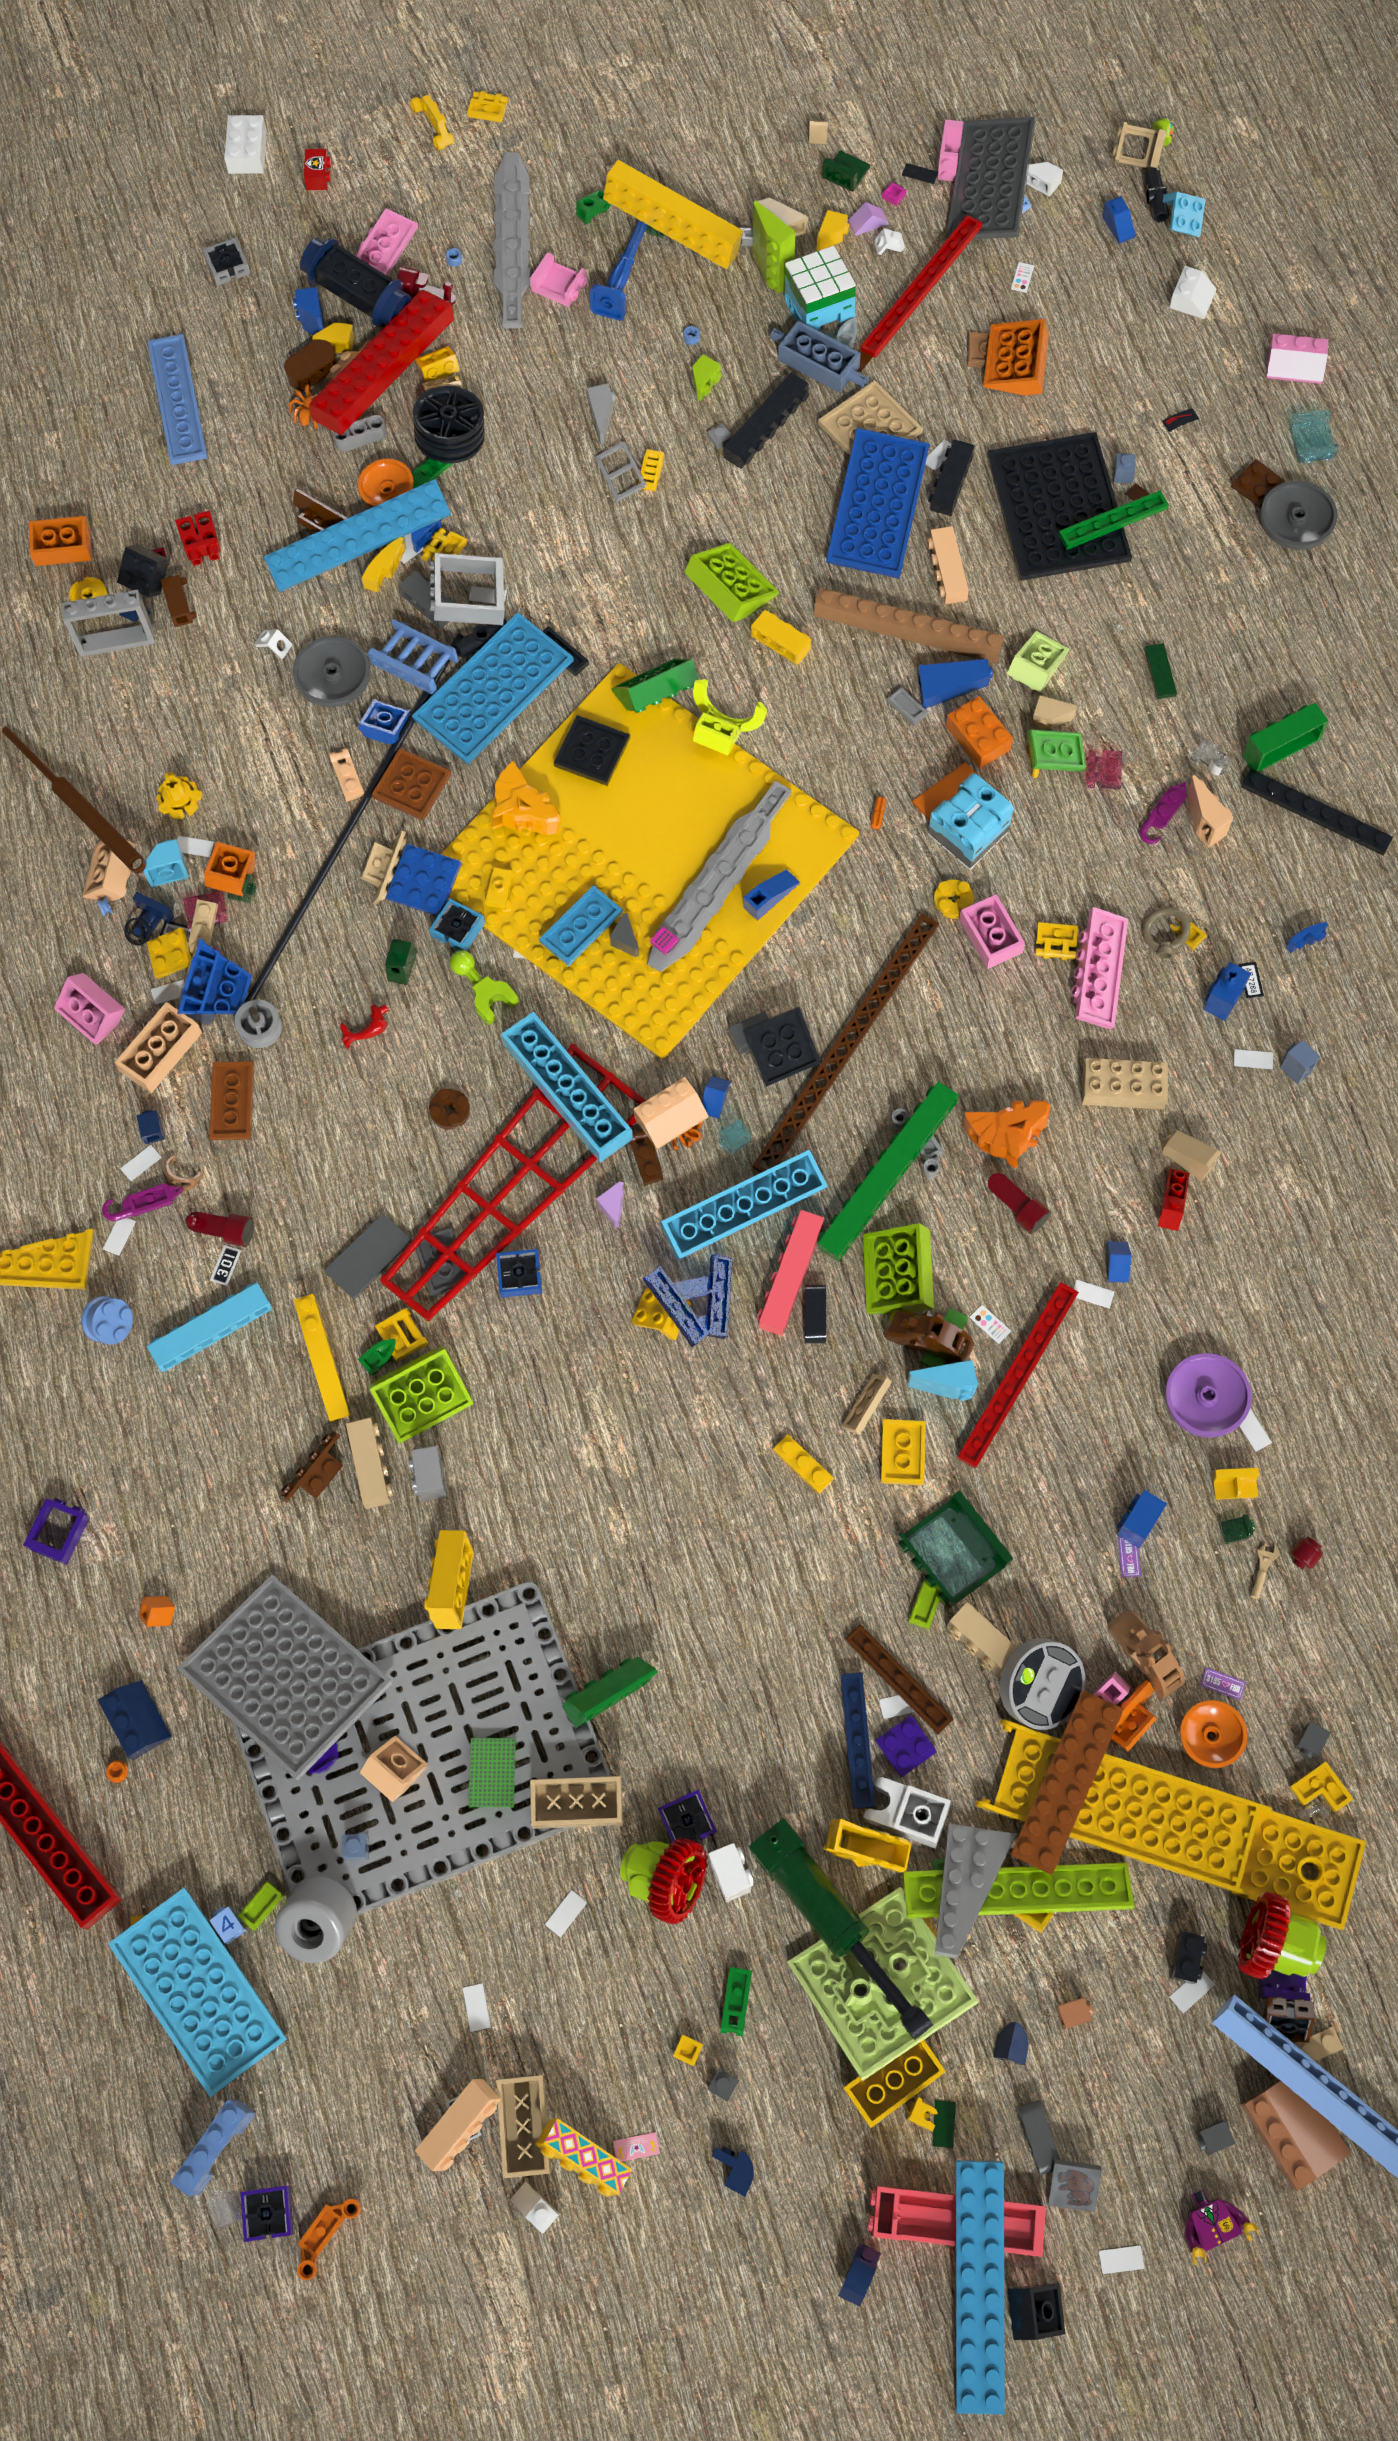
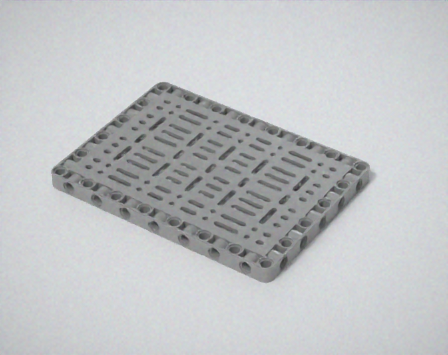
(459, 1851)

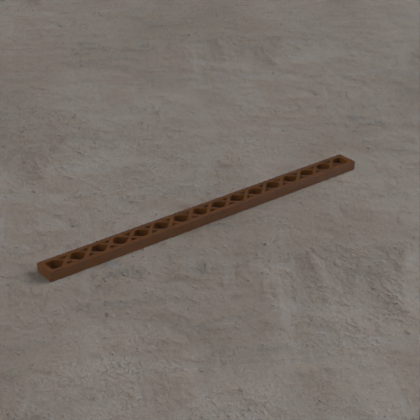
(896, 981)

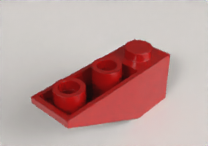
(1173, 1199)

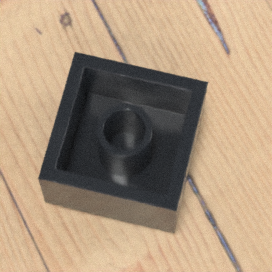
(142, 570)

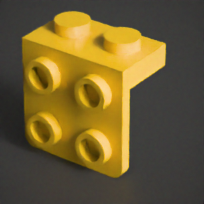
(653, 1316)

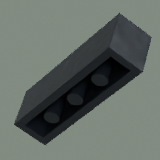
(952, 477)

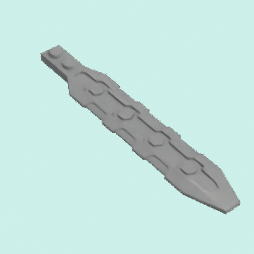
(512, 239)
(719, 876)

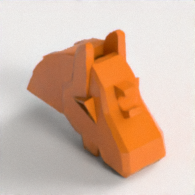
(1009, 1130)

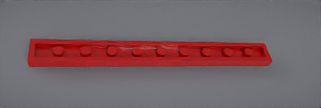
(921, 286)
(1017, 1375)

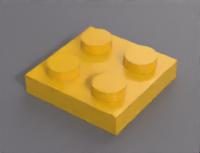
(169, 953)

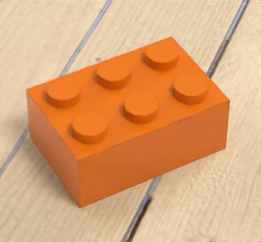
(60, 541)
(979, 732)

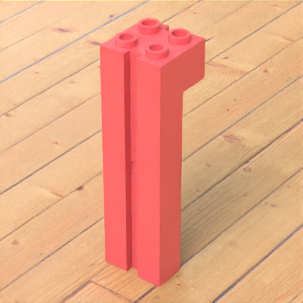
(932, 2219)

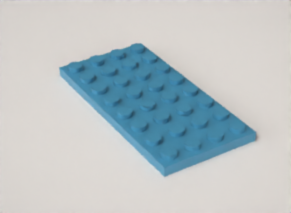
(492, 688)

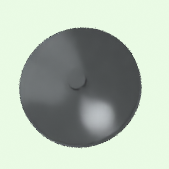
(1298, 515)
(331, 671)

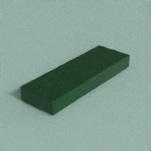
(1160, 671)

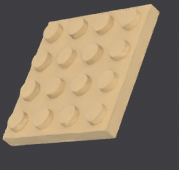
(868, 410)

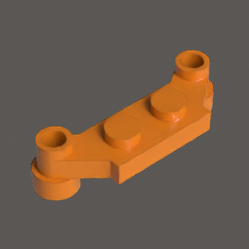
(321, 2233)

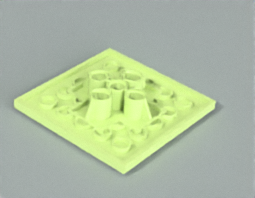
(870, 2024)

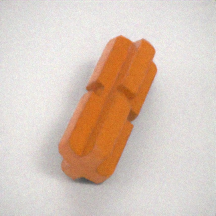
(877, 816)

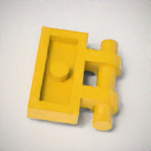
(487, 106)
(449, 545)
(1057, 935)

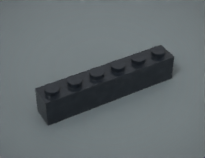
(766, 420)

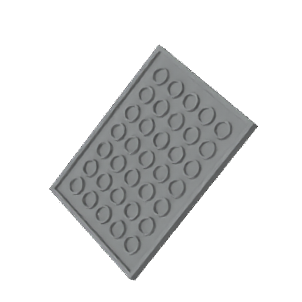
(284, 1677)

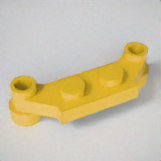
(436, 119)

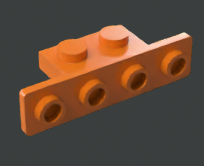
(1135, 1718)

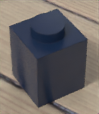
(150, 1126)

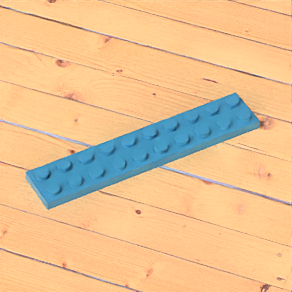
(357, 535)
(980, 2287)

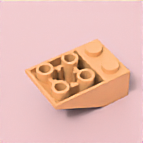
(1208, 815)

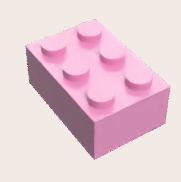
(991, 931)

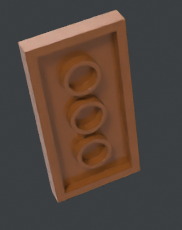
(231, 1100)

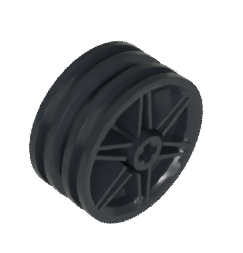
(455, 418)

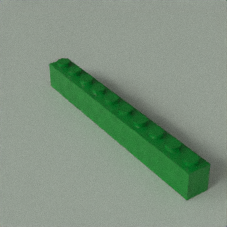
(888, 1171)

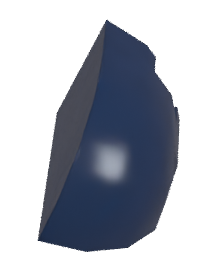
(1012, 2044)

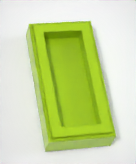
(924, 1607)
(261, 1905)

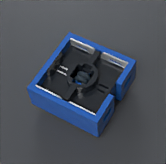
(519, 1273)

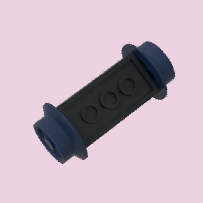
(353, 280)

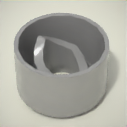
(328, 1906)

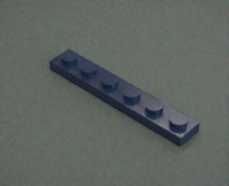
(857, 1741)

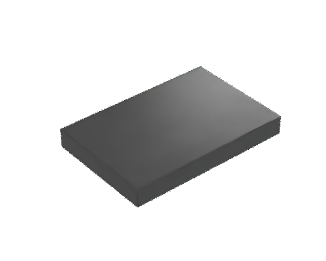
(449, 1272)

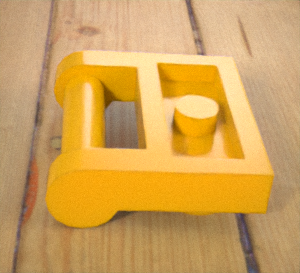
(391, 1330)

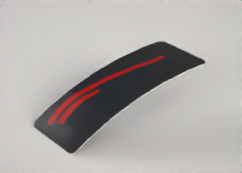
(1180, 419)

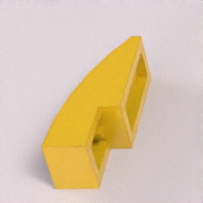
(384, 565)

